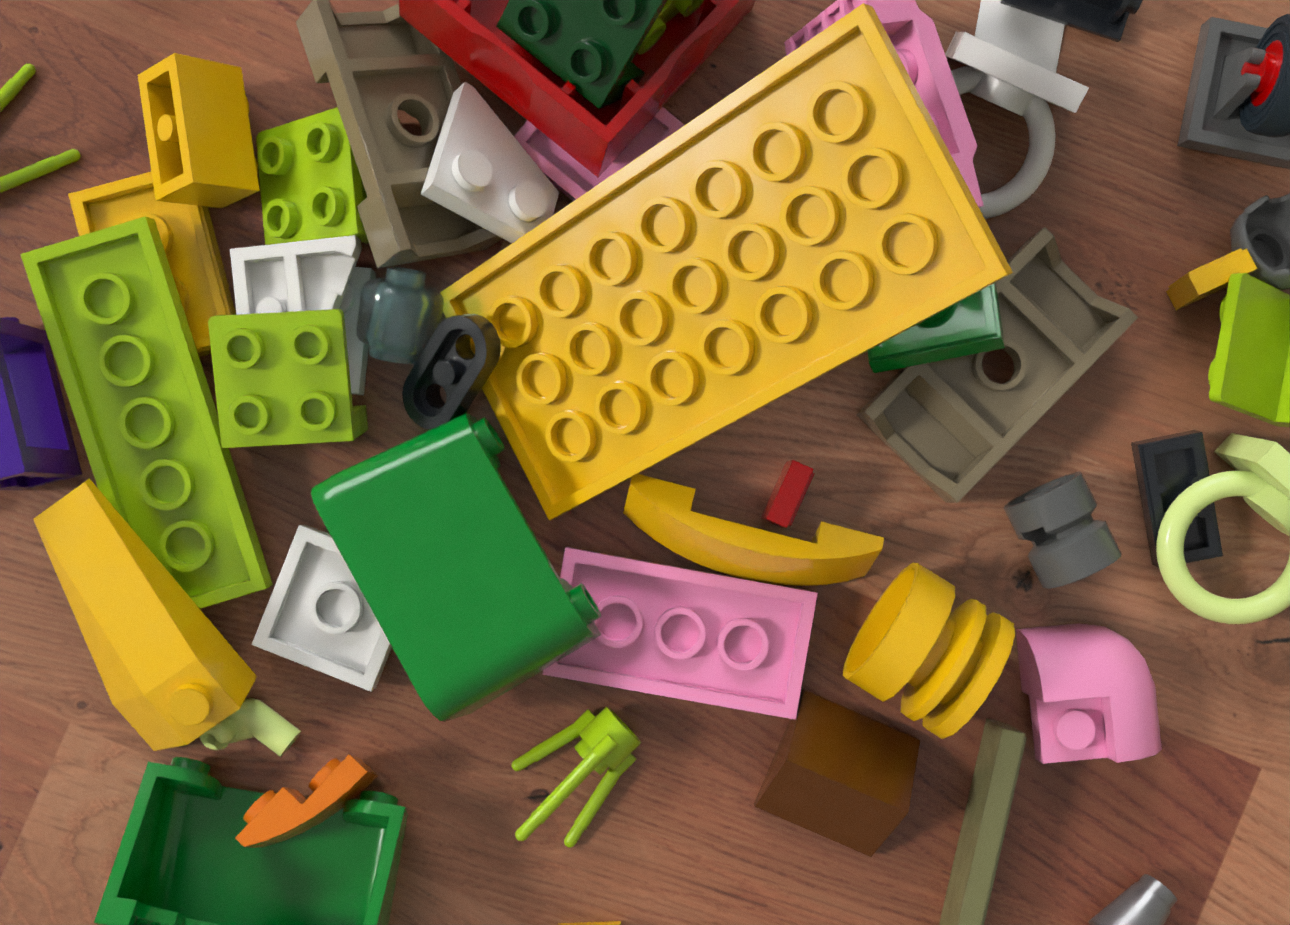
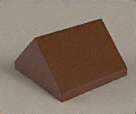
(841, 774)

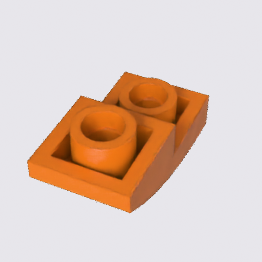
(289, 813)

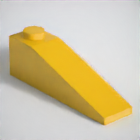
(146, 635)

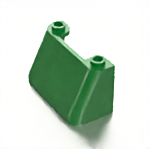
(453, 567)
(189, 869)

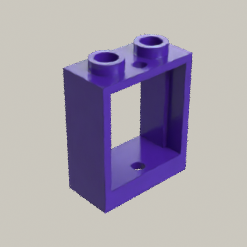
(33, 416)

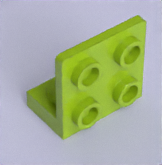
(309, 181)
(1253, 351)
(283, 379)

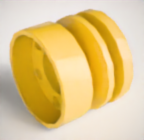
(938, 655)

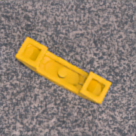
(745, 551)

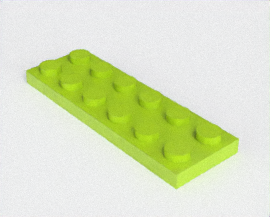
(147, 406)

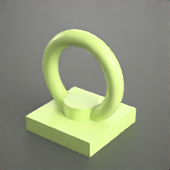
(1264, 483)

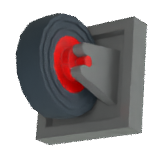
(1240, 92)

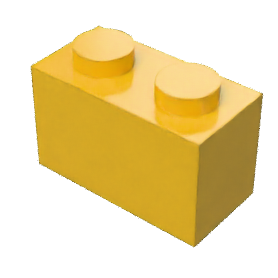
(198, 132)

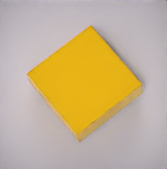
(1209, 278)

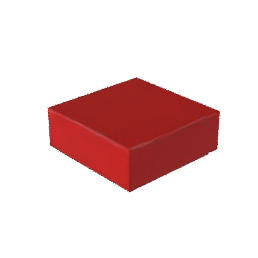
(788, 494)

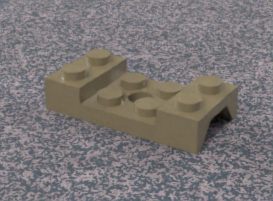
(374, 70)
(958, 422)

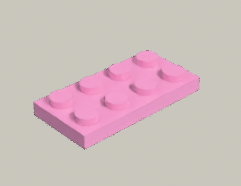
(691, 634)

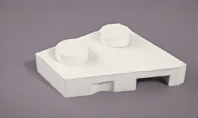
(486, 171)

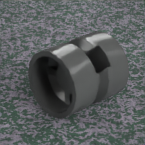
(1062, 531)

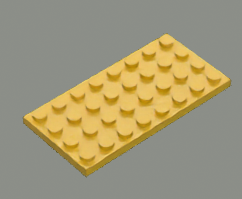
(728, 266)

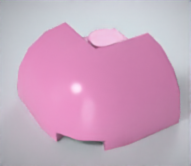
(1087, 694)

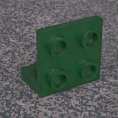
(584, 40)

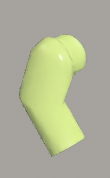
(252, 721)

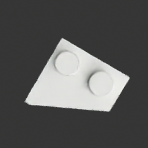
(293, 274)

